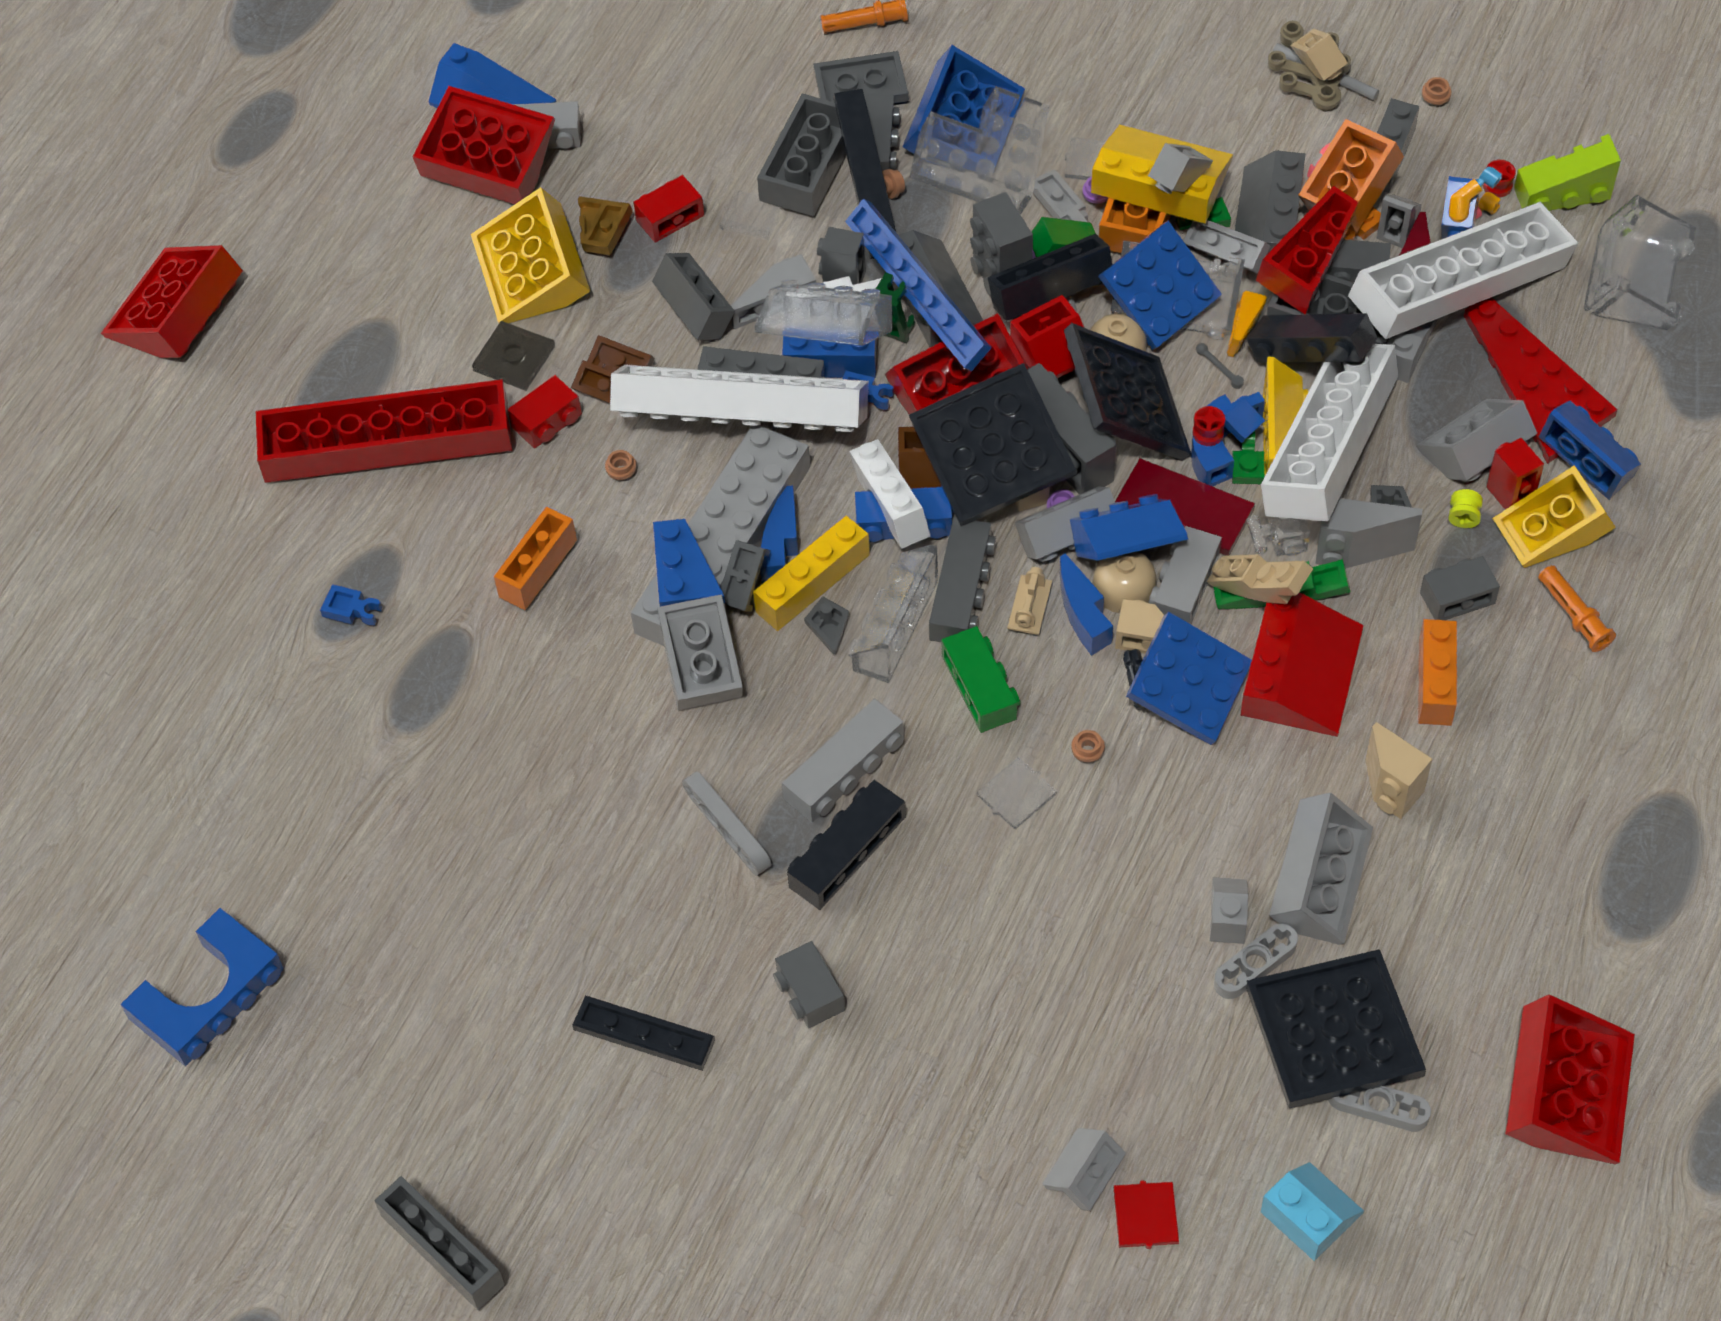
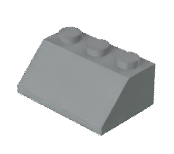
(1471, 439)

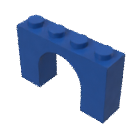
(189, 1029)

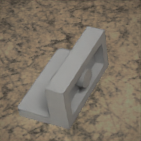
(1085, 1166)

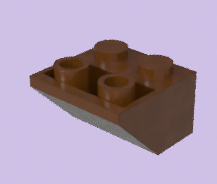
(914, 462)

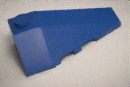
(480, 75)

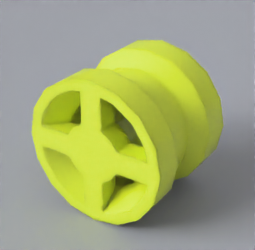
(1465, 508)

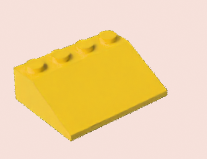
(1124, 169)
(530, 259)

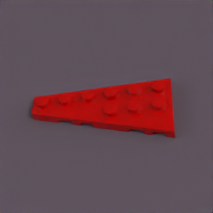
(1532, 370)

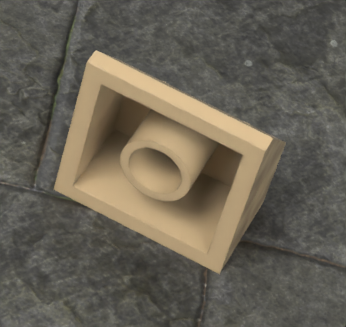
(1395, 771)

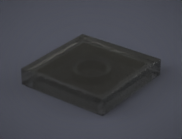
(513, 355)

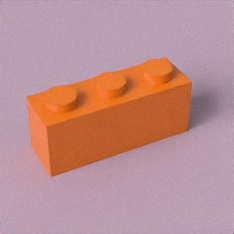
(535, 558)
(1437, 672)

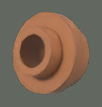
(1436, 91)
(894, 183)
(617, 459)
(1087, 738)

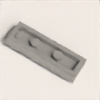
(1226, 243)

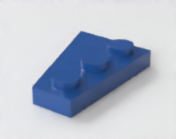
(681, 565)

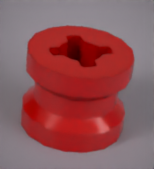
(1508, 173)
(1208, 426)

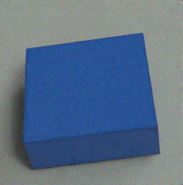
(1243, 420)

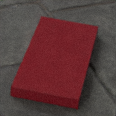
(1194, 502)

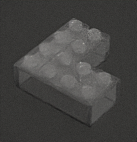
(988, 159)

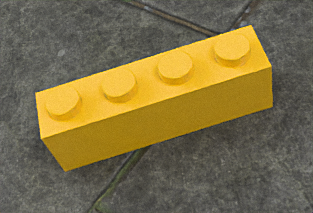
(811, 573)

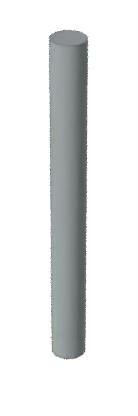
(1347, 81)

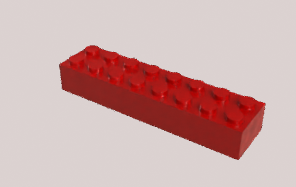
(383, 431)

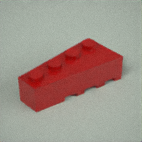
(1306, 252)

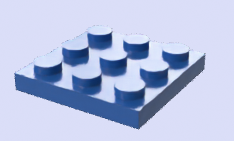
(1160, 284)
(1189, 678)

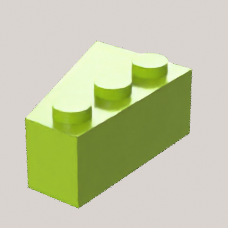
(1570, 180)

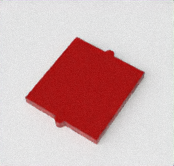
(1145, 1214)

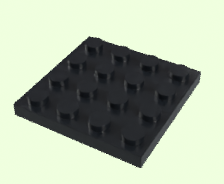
(1126, 392)
(992, 444)
(1335, 1028)

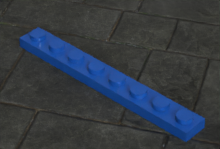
(921, 287)

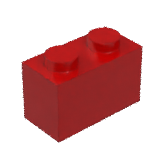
(668, 208)
(544, 411)
(1514, 472)

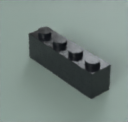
(1049, 276)
(1312, 337)
(846, 844)

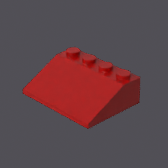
(484, 145)
(174, 300)
(939, 374)
(1302, 666)
(1570, 1081)

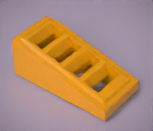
(1247, 313)

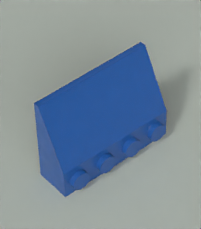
(958, 91)

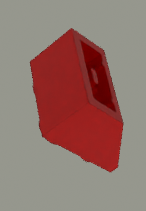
(1042, 338)

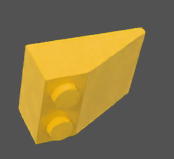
(1554, 519)

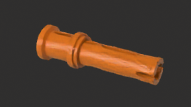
(878, 13)
(1584, 618)

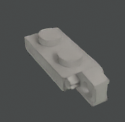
(1059, 197)

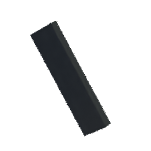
(643, 1032)

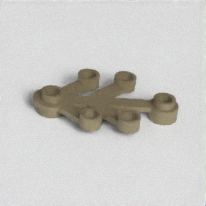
(1324, 94)

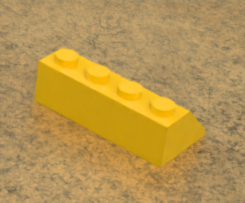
(1283, 400)

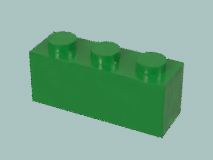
(980, 679)

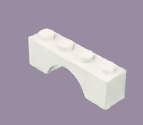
(898, 503)

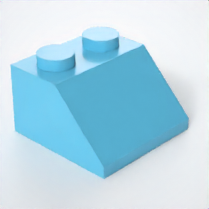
(1309, 1209)

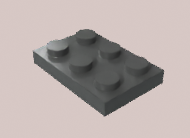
(873, 73)

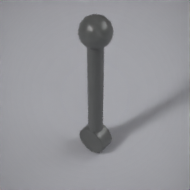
(1236, 380)

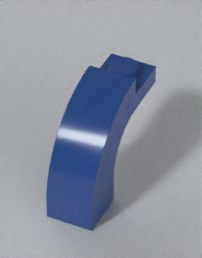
(1215, 463)

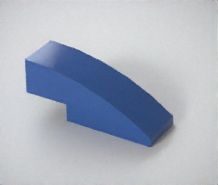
(779, 534)
(1084, 607)

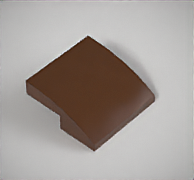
(605, 358)

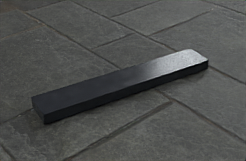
(862, 151)

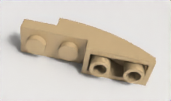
(1259, 580)

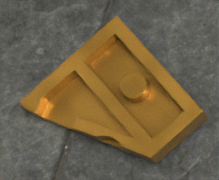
(602, 223)

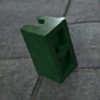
(900, 327)

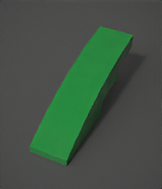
(1323, 582)

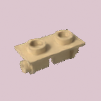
(1030, 602)

